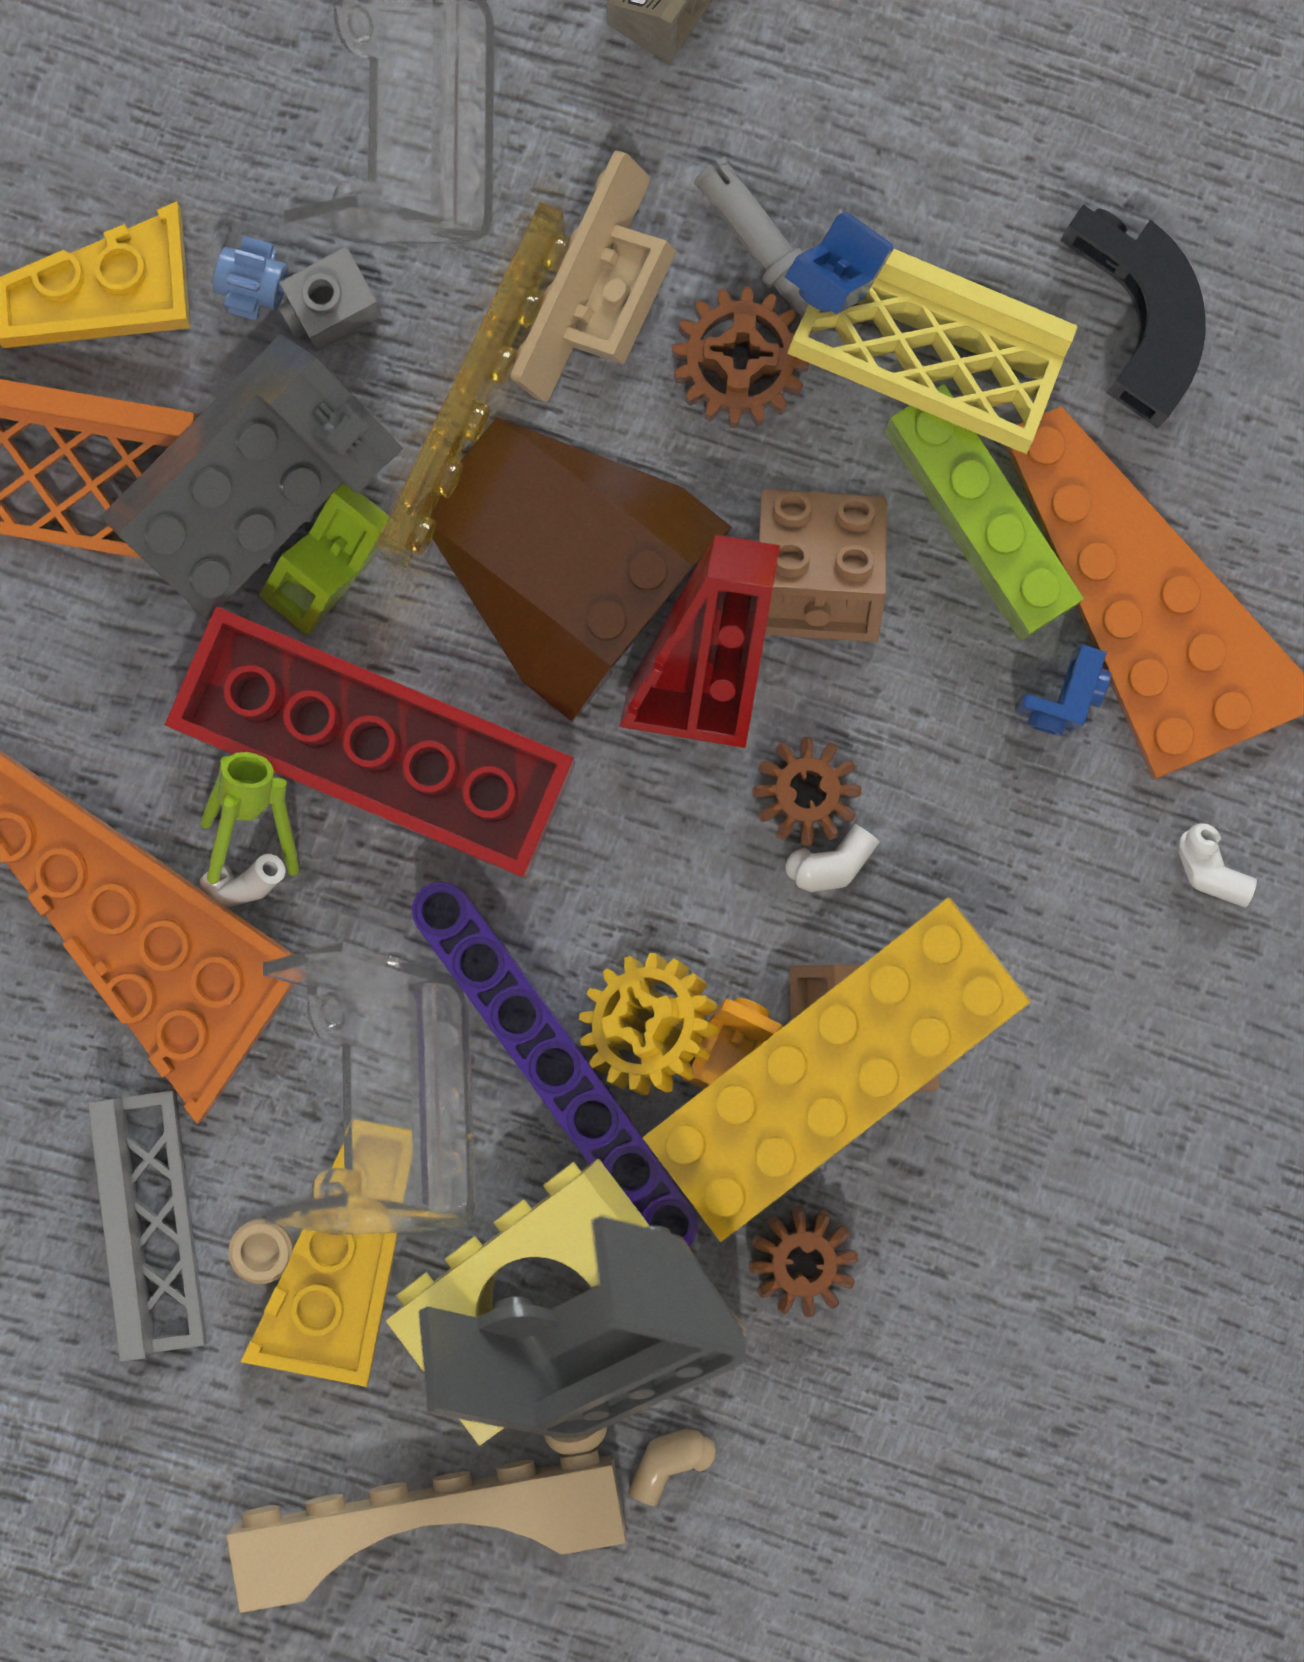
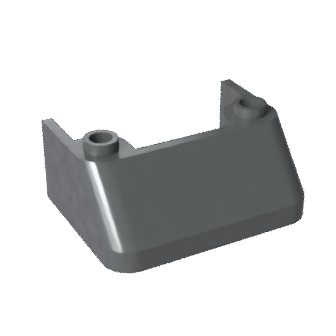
(594, 1358)

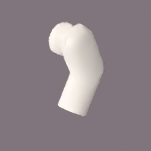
(1206, 868)

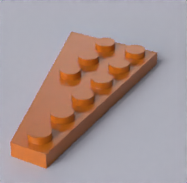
(1177, 642)
(144, 937)

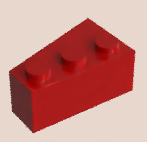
(709, 650)

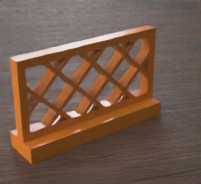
(90, 416)

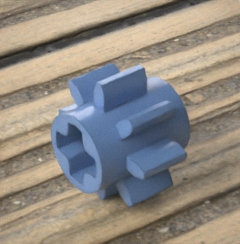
(250, 278)

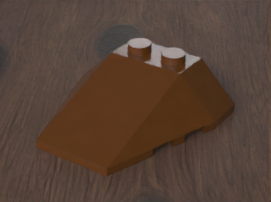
(566, 554)

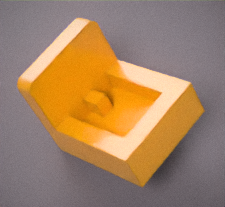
(741, 1030)

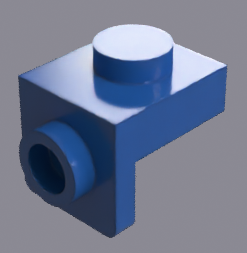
(841, 266)
(1082, 686)

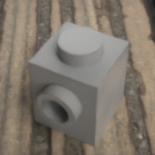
(328, 300)

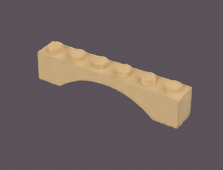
(560, 1506)

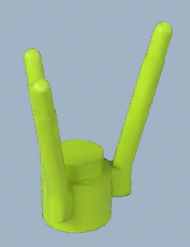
(244, 792)

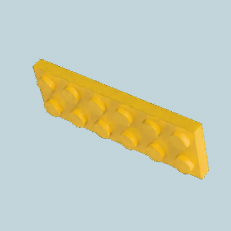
(836, 1069)

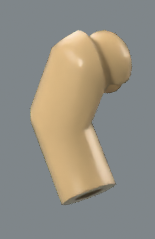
(669, 1456)

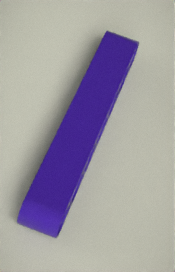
(547, 1033)

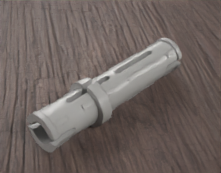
(753, 229)

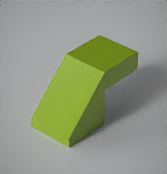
(326, 560)

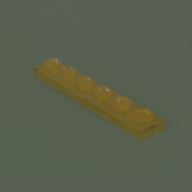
(464, 411)

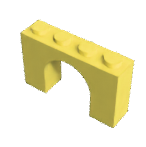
(551, 1229)

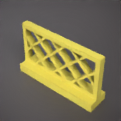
(946, 313)

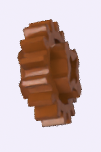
(715, 352)

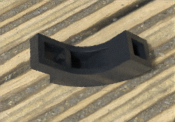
(1166, 307)

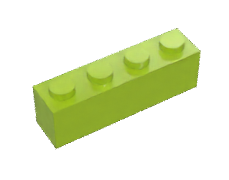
(984, 519)

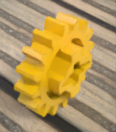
(670, 1036)

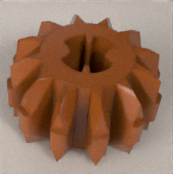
(828, 787)
(798, 1283)

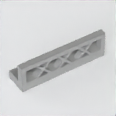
(123, 1228)

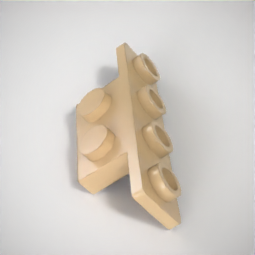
(600, 286)

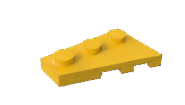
(107, 289)

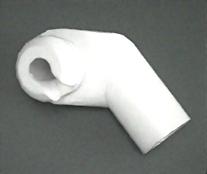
(831, 868)
(249, 886)

